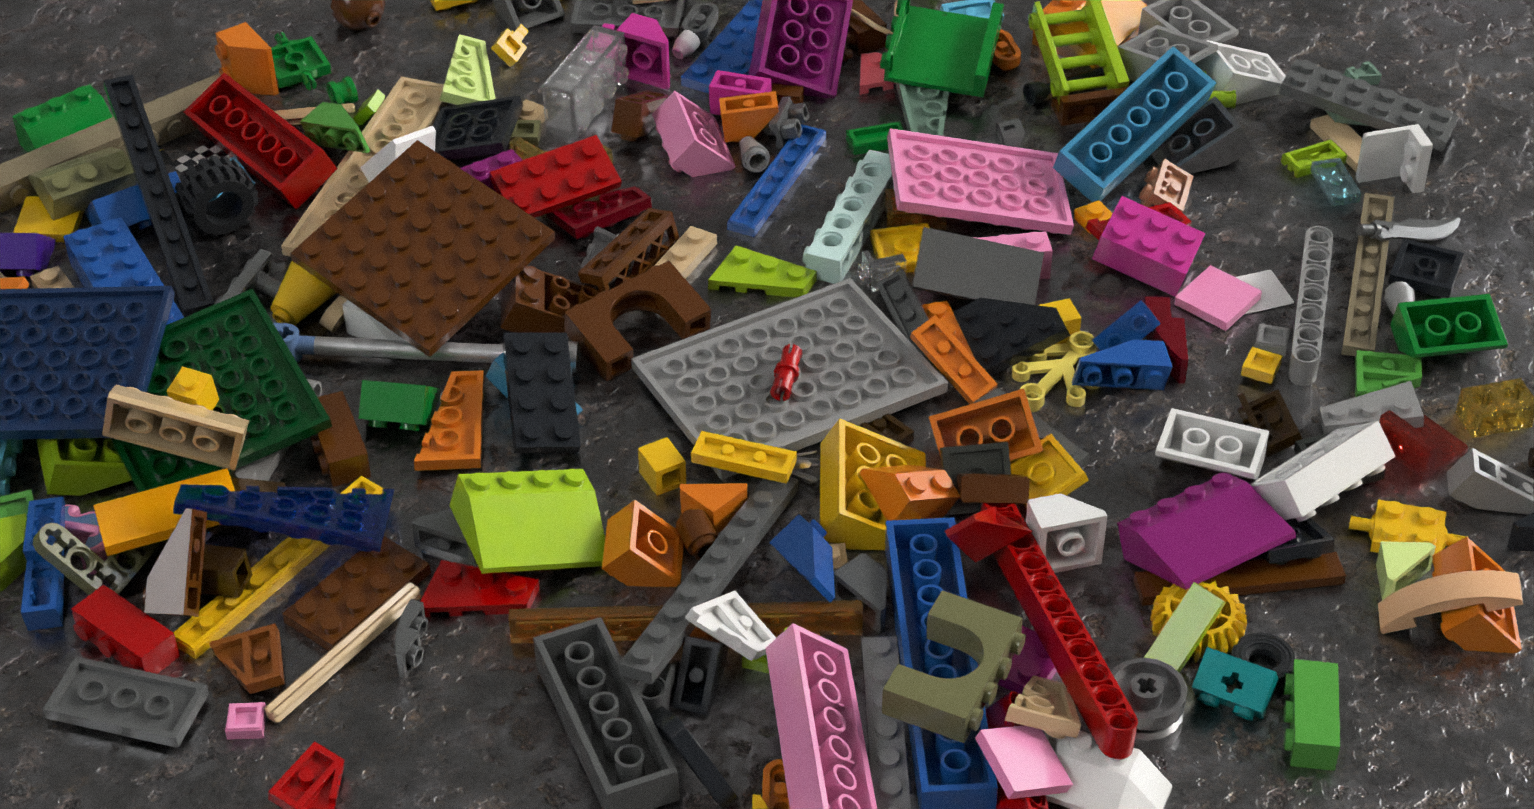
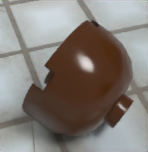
(358, 13)

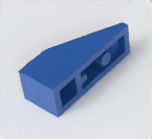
(808, 553)

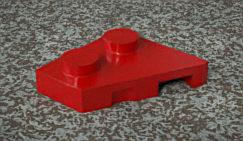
(310, 781)

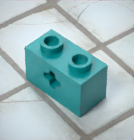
(1220, 668)

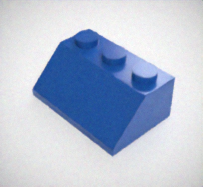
(124, 204)

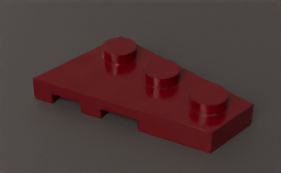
(611, 208)

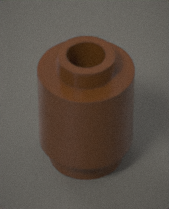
(696, 532)

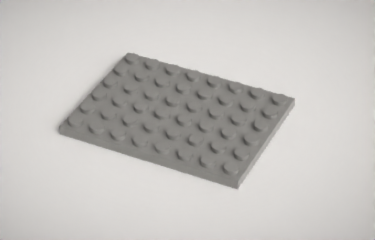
(849, 370)

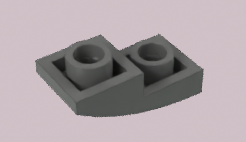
(409, 631)

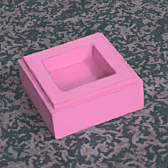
(245, 721)

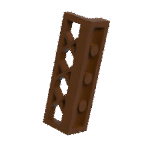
(1084, 106)
(632, 246)

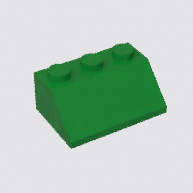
(60, 117)
(1447, 326)

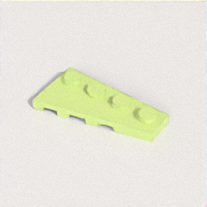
(468, 73)

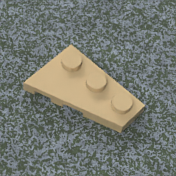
(1047, 707)

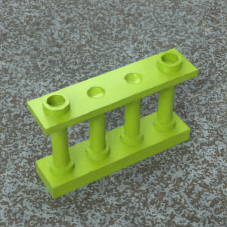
(1098, 35)

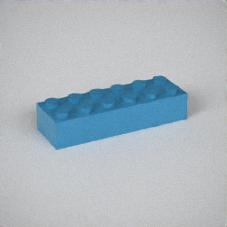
(1134, 125)

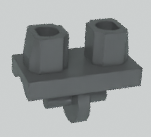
(787, 121)

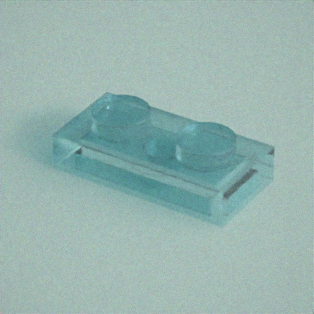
(1335, 182)

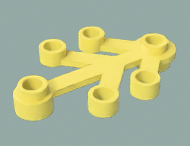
(1077, 346)

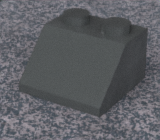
(528, 12)

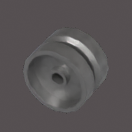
(1157, 699)

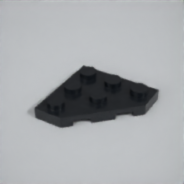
(1008, 331)

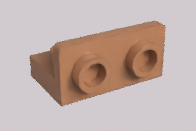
(1166, 185)

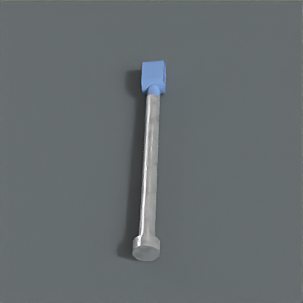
(395, 349)

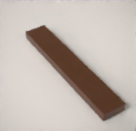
(1258, 577)

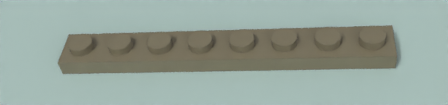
(1367, 279)

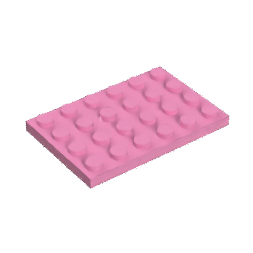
(978, 182)

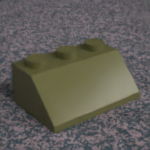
(79, 181)

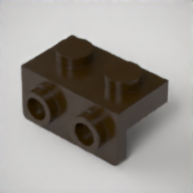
(1271, 415)

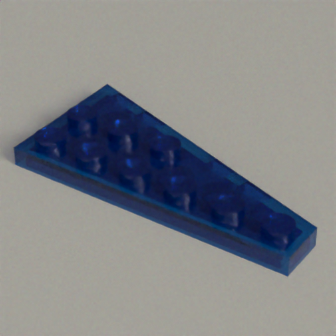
(298, 512)

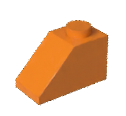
(747, 114)

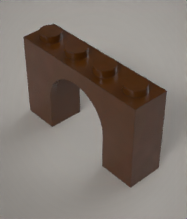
(657, 290)

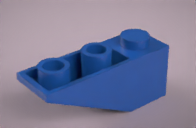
(1126, 365)

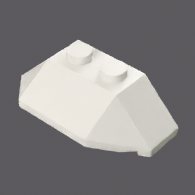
(1106, 781)

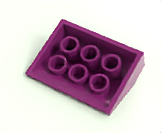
(802, 44)
(1202, 531)

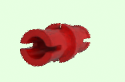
(786, 372)

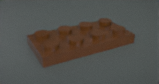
(354, 593)

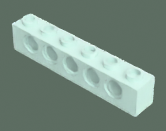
(851, 219)

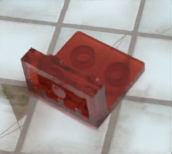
(1421, 448)

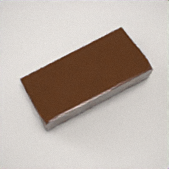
(993, 488)

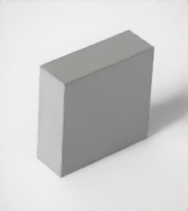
(1272, 339)

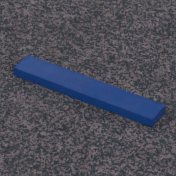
(776, 182)

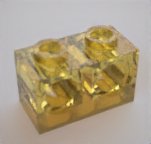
(1496, 407)

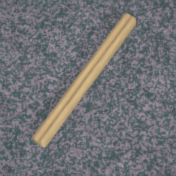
(341, 654)

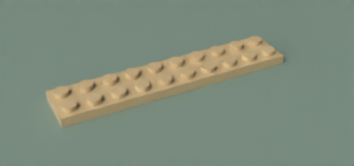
(407, 109)

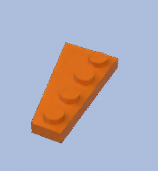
(456, 426)

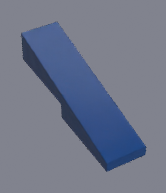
(43, 583)

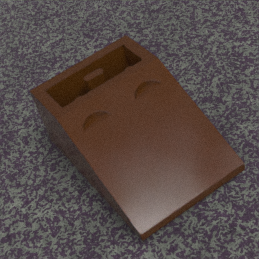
(538, 301)

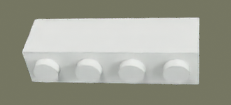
(1325, 470)

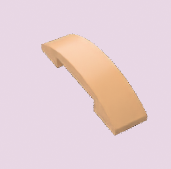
(1446, 593)

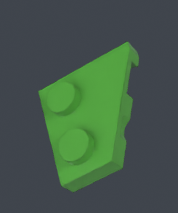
(1383, 370)

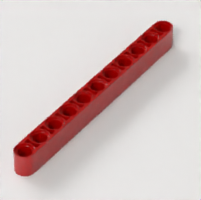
(1067, 641)

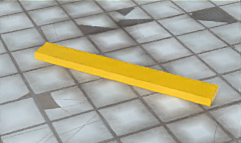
(267, 577)

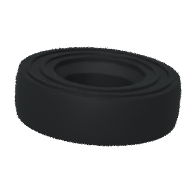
(1270, 646)

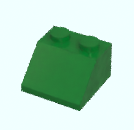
(398, 403)

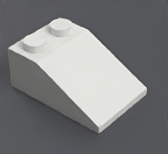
(1244, 70)

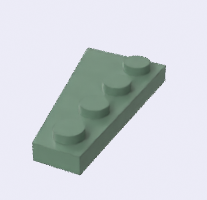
(923, 108)

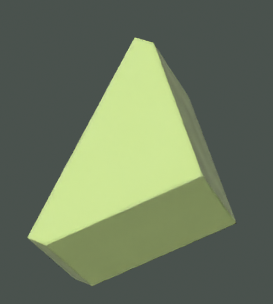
(1402, 564)

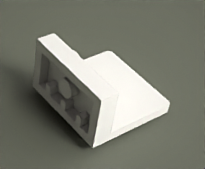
(1395, 153)

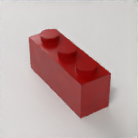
(124, 631)

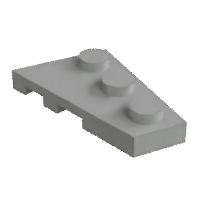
(1369, 407)

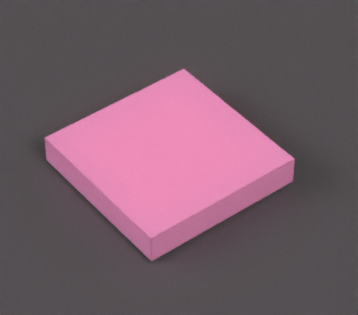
(1218, 298)
(1023, 761)

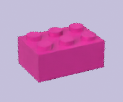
(1148, 246)

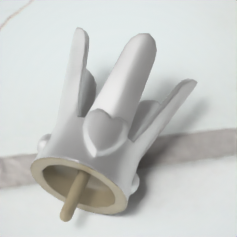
(803, 463)

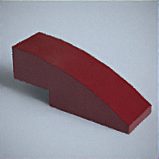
(1173, 334)

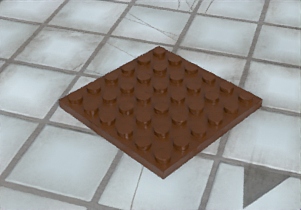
(423, 247)

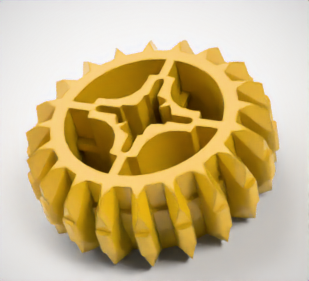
(1224, 631)

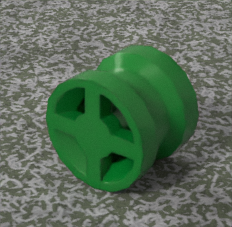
(342, 91)

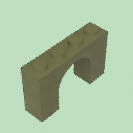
(956, 704)

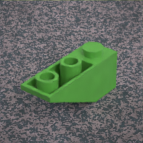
(334, 128)

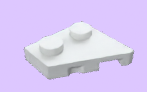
(733, 624)

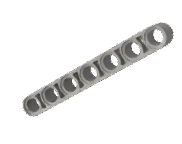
(1310, 306)

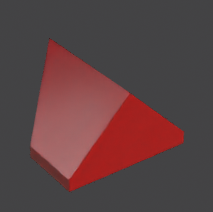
(985, 533)

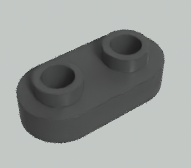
(701, 19)

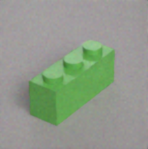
(1312, 714)

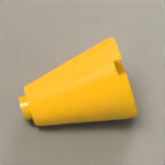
(299, 295)

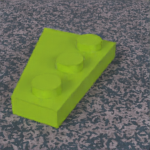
(759, 271)

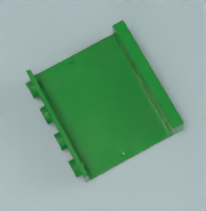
(941, 49)

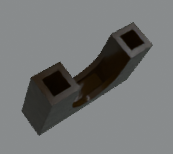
(227, 568)

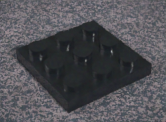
(476, 127)

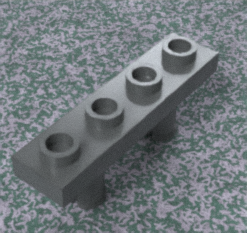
(255, 276)

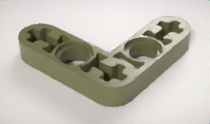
(106, 570)

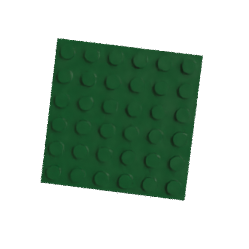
(252, 379)

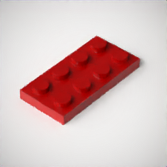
(557, 177)

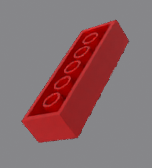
(260, 140)

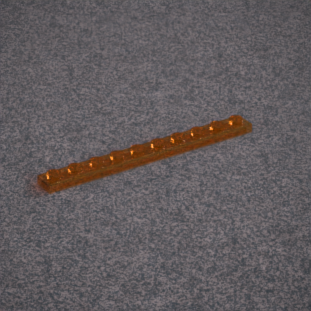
(631, 621)

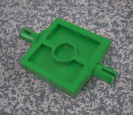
(298, 61)

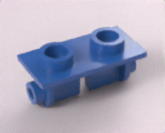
(1131, 325)

